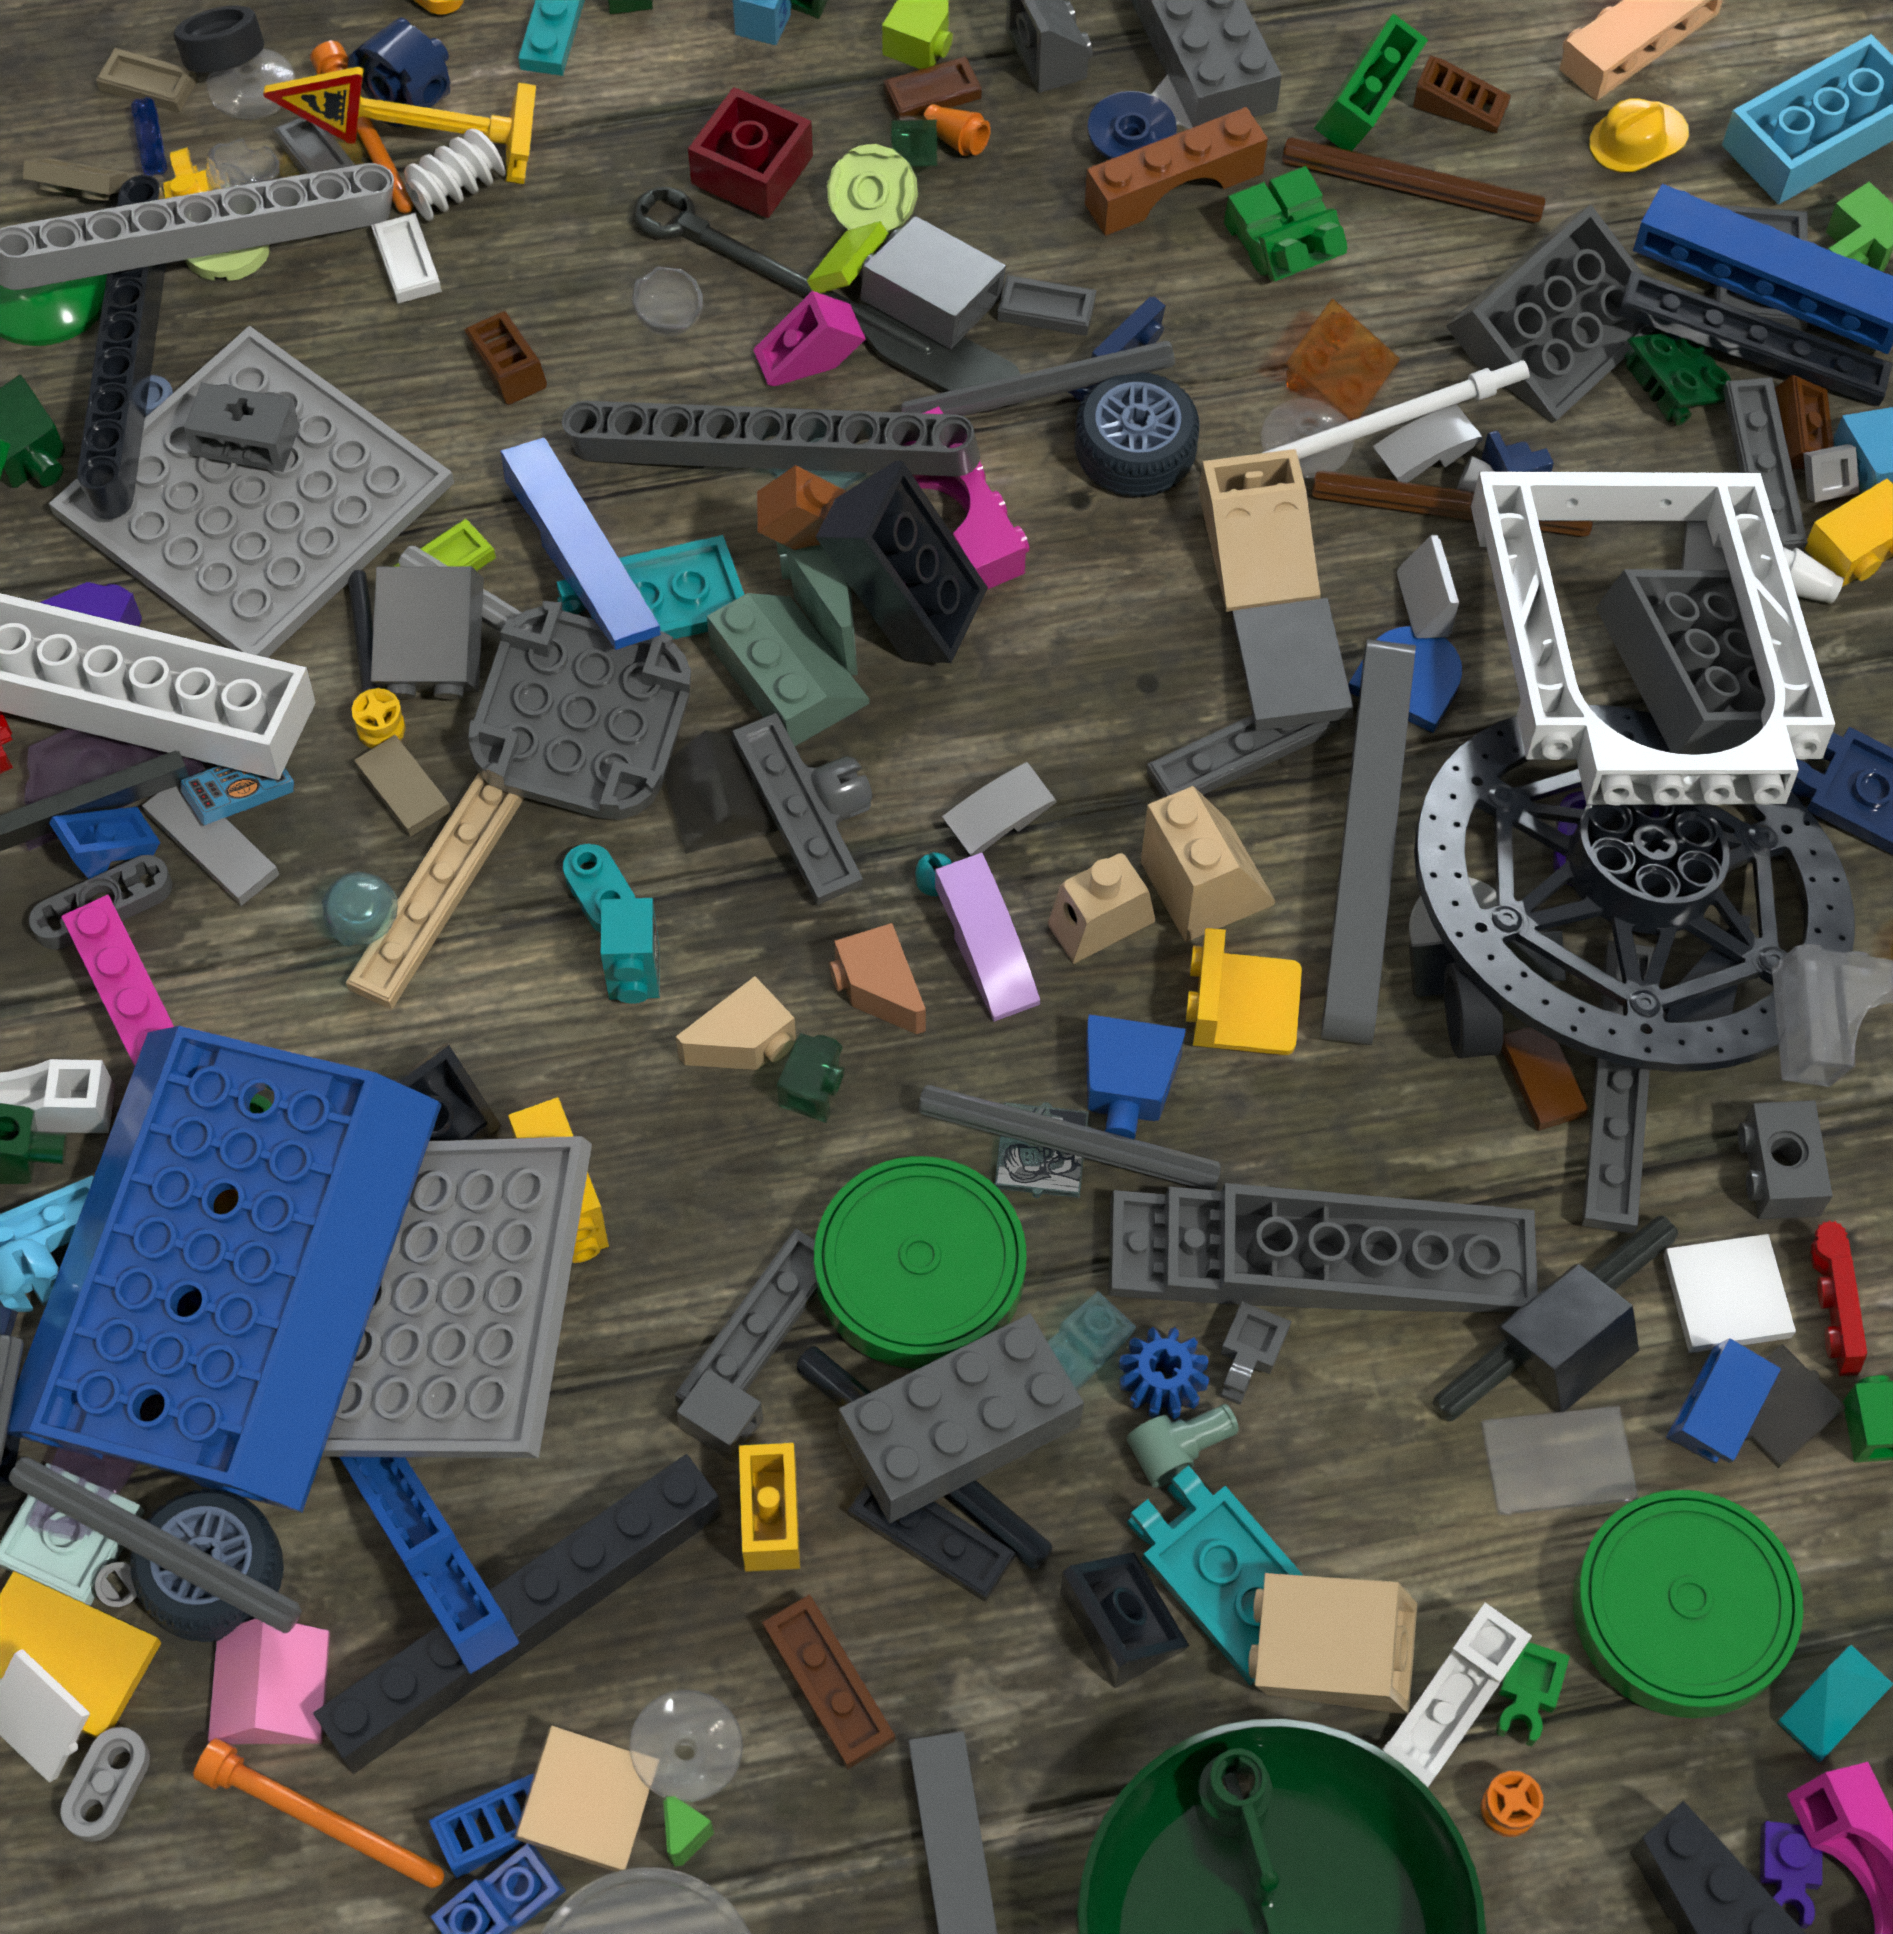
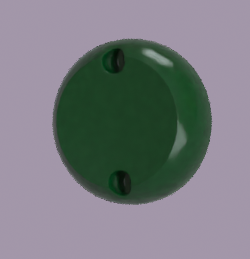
(1319, 1847)

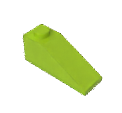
(917, 32)

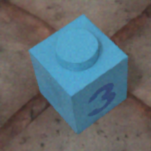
(761, 19)

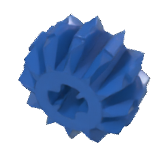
(1176, 1360)

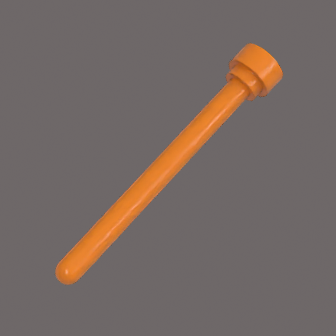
(332, 57)
(223, 1767)

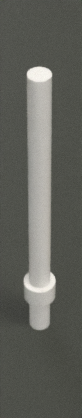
(1478, 386)

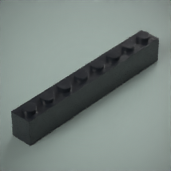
(536, 1603)

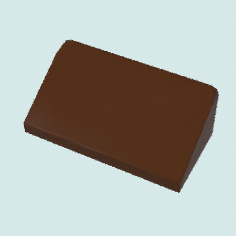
(1804, 418)

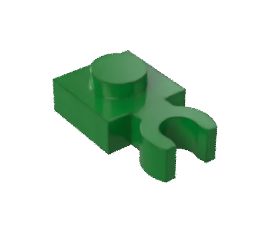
(1533, 1685)

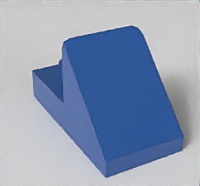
(104, 837)

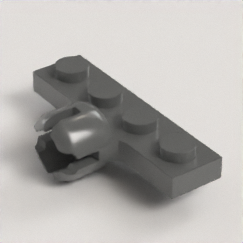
(806, 804)

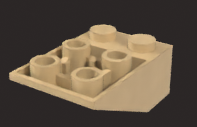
(1259, 529)

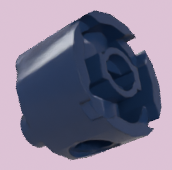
(403, 66)

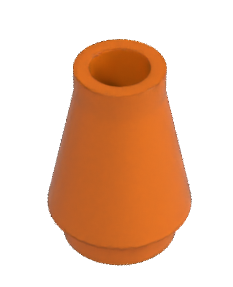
(961, 129)

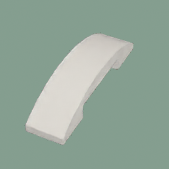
(1457, 1693)

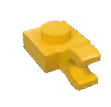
(188, 178)

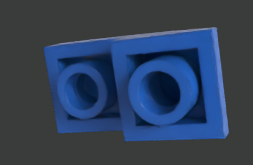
(503, 1898)

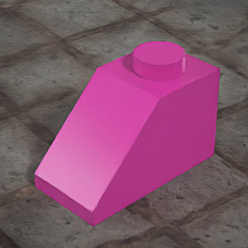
(809, 340)

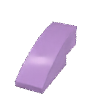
(986, 936)

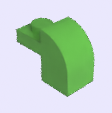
(1863, 227)

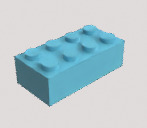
(1816, 121)

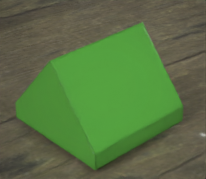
(684, 1830)

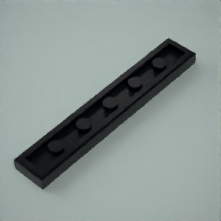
(1755, 338)

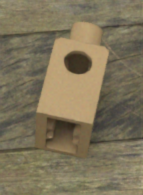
(1105, 902)

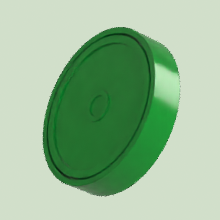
(918, 1260)
(1687, 1603)

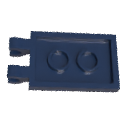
(1854, 787)

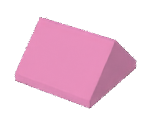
(269, 1685)

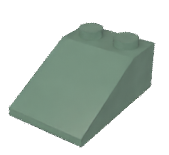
(823, 597)

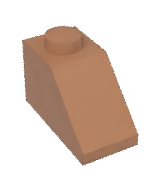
(878, 978)

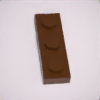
(828, 1681)

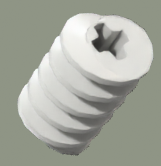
(451, 170)

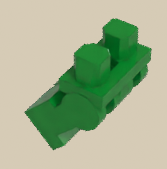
(1285, 225)

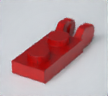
(1839, 1293)

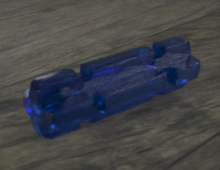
(149, 136)

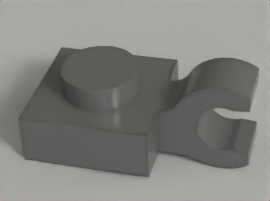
(1252, 1344)

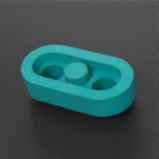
(598, 883)

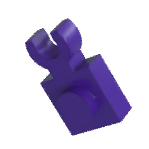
(1791, 1866)

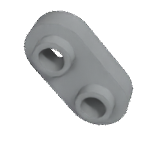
(103, 1785)

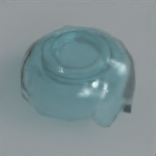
(359, 908)

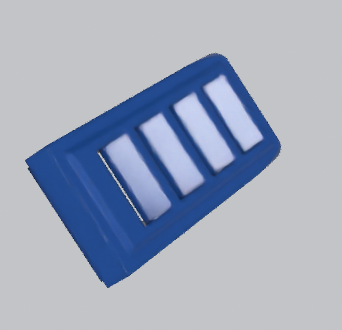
(466, 1814)

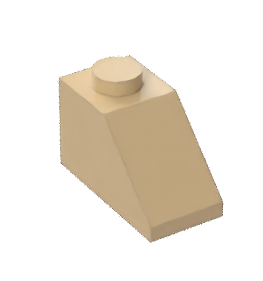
(739, 1031)

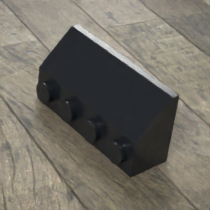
(903, 564)

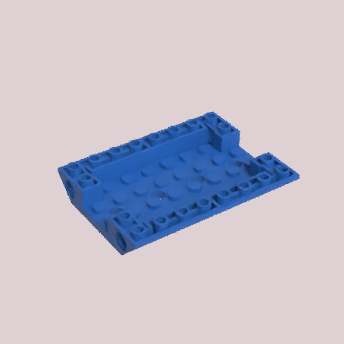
(278, 1276)

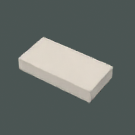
(406, 258)

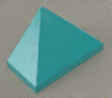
(1834, 1703)

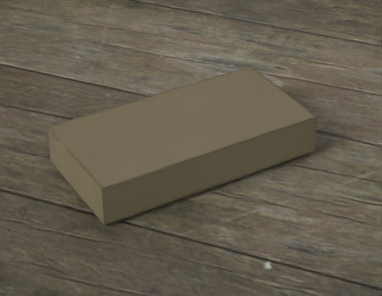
(141, 77)
(402, 785)

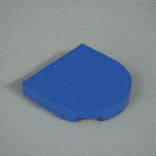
(1434, 679)

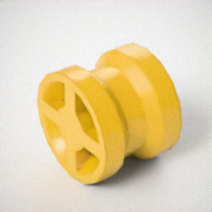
(381, 707)

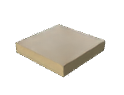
(583, 1801)

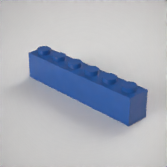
(1769, 267)

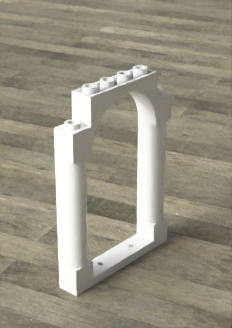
(1552, 712)

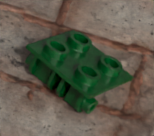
(1675, 373)

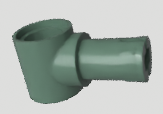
(1169, 1447)

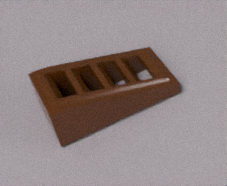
(1441, 78)
(507, 359)

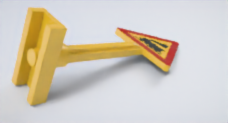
(336, 103)

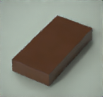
(941, 84)
(1543, 1078)

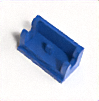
(1723, 1402)

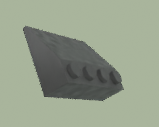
(1555, 315)
(1687, 655)

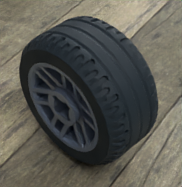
(1136, 434)
(229, 1531)

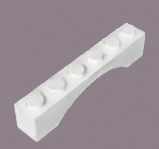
(63, 1094)

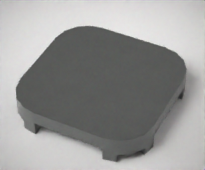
(576, 717)

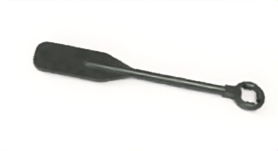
(892, 340)

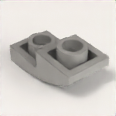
(1430, 439)
(998, 808)

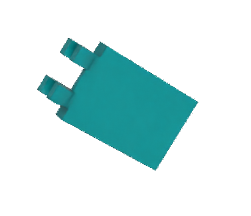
(678, 584)
(1212, 1562)

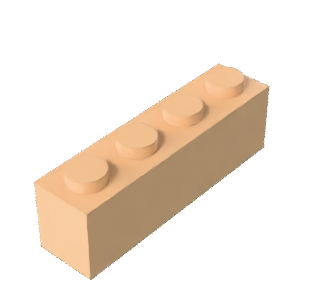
(1628, 39)

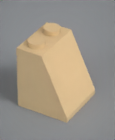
(1199, 865)
(1335, 1641)

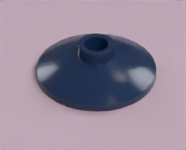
(1129, 123)

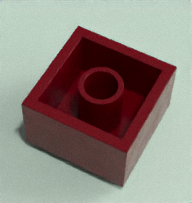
(750, 152)

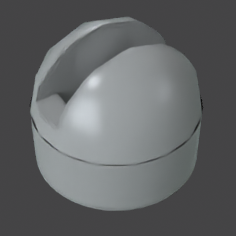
(1471, 472)
(107, 1592)

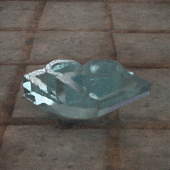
(1090, 1338)

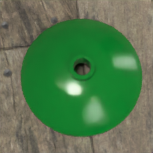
(51, 311)

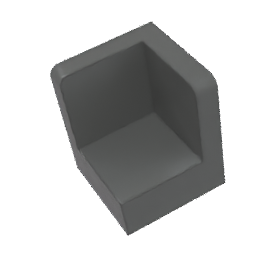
(720, 1415)

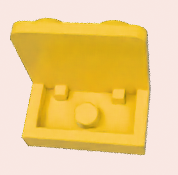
(1243, 999)

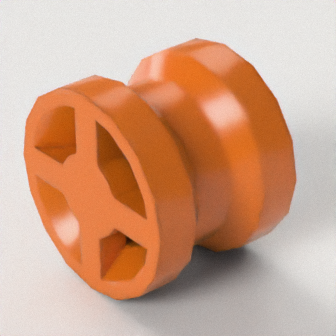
(1519, 1794)

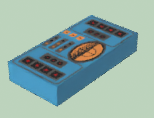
(230, 791)

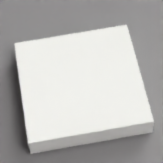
(1729, 1292)

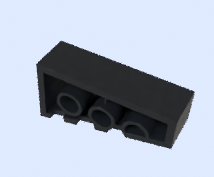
(1703, 1882)

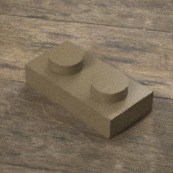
(57, 175)

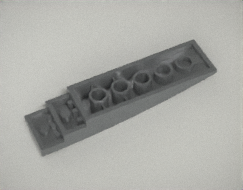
(1320, 1250)

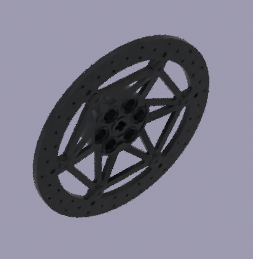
(1644, 874)

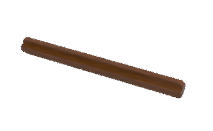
(1414, 179)
(1417, 499)

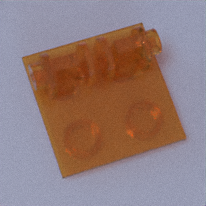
(1340, 361)

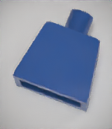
(1130, 1070)

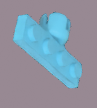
(30, 1236)

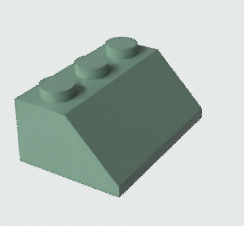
(783, 664)

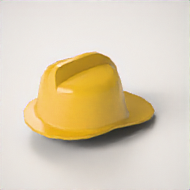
(1638, 135)

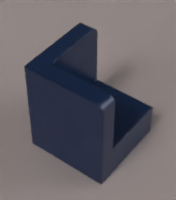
(1515, 456)

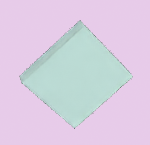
(56, 1561)

